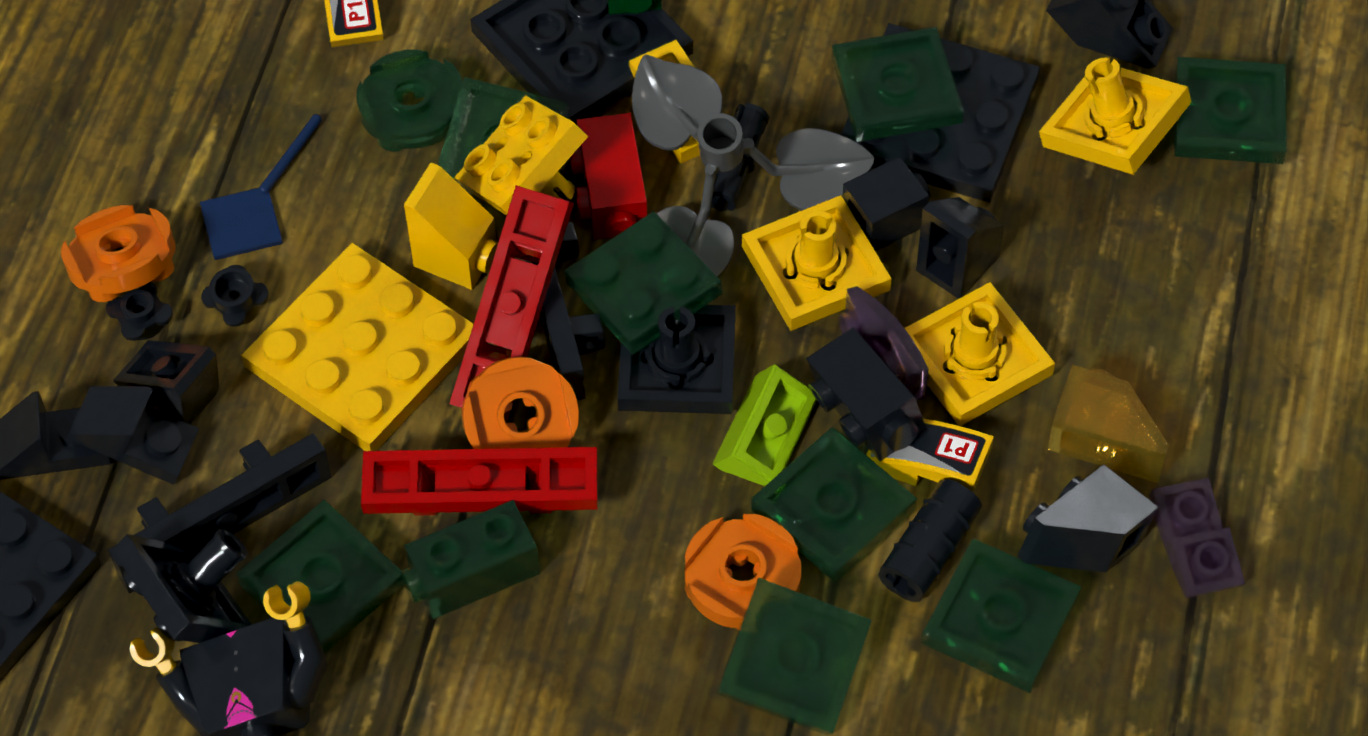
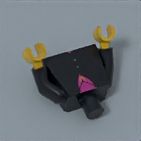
(249, 678)

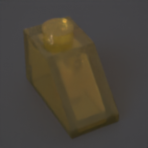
(1107, 425)

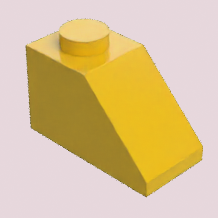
(449, 229)

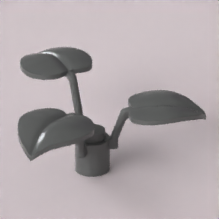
(684, 102)

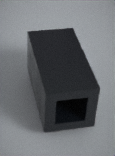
(866, 395)

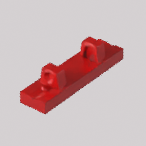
(515, 287)
(479, 480)

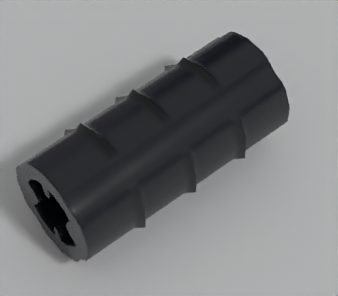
(930, 540)

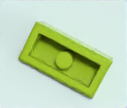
(766, 427)

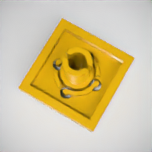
(1111, 105)
(522, 152)
(811, 246)
(980, 324)

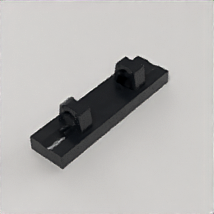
(567, 335)
(240, 501)

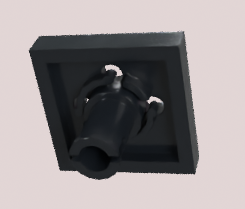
(677, 352)
(185, 584)

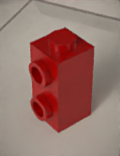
(611, 173)

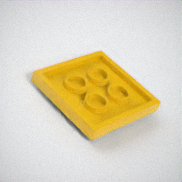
(360, 348)

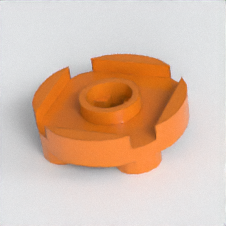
(144, 257)
(538, 386)
(736, 541)

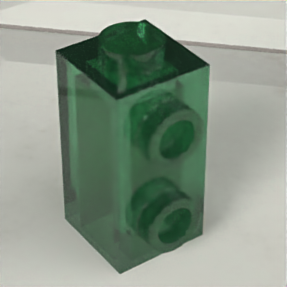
(470, 560)

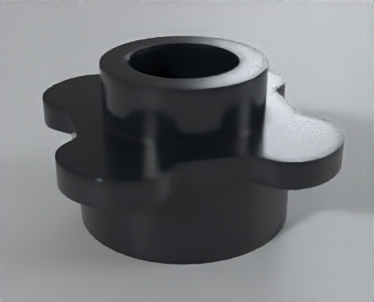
(230, 281)
(143, 324)

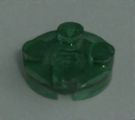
(403, 125)

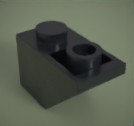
(1116, 28)
(1088, 525)

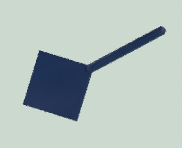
(247, 218)

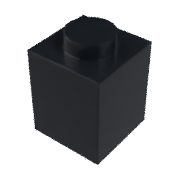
(887, 202)

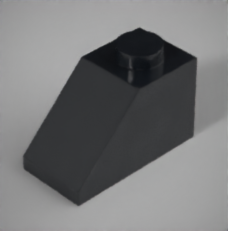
(957, 244)

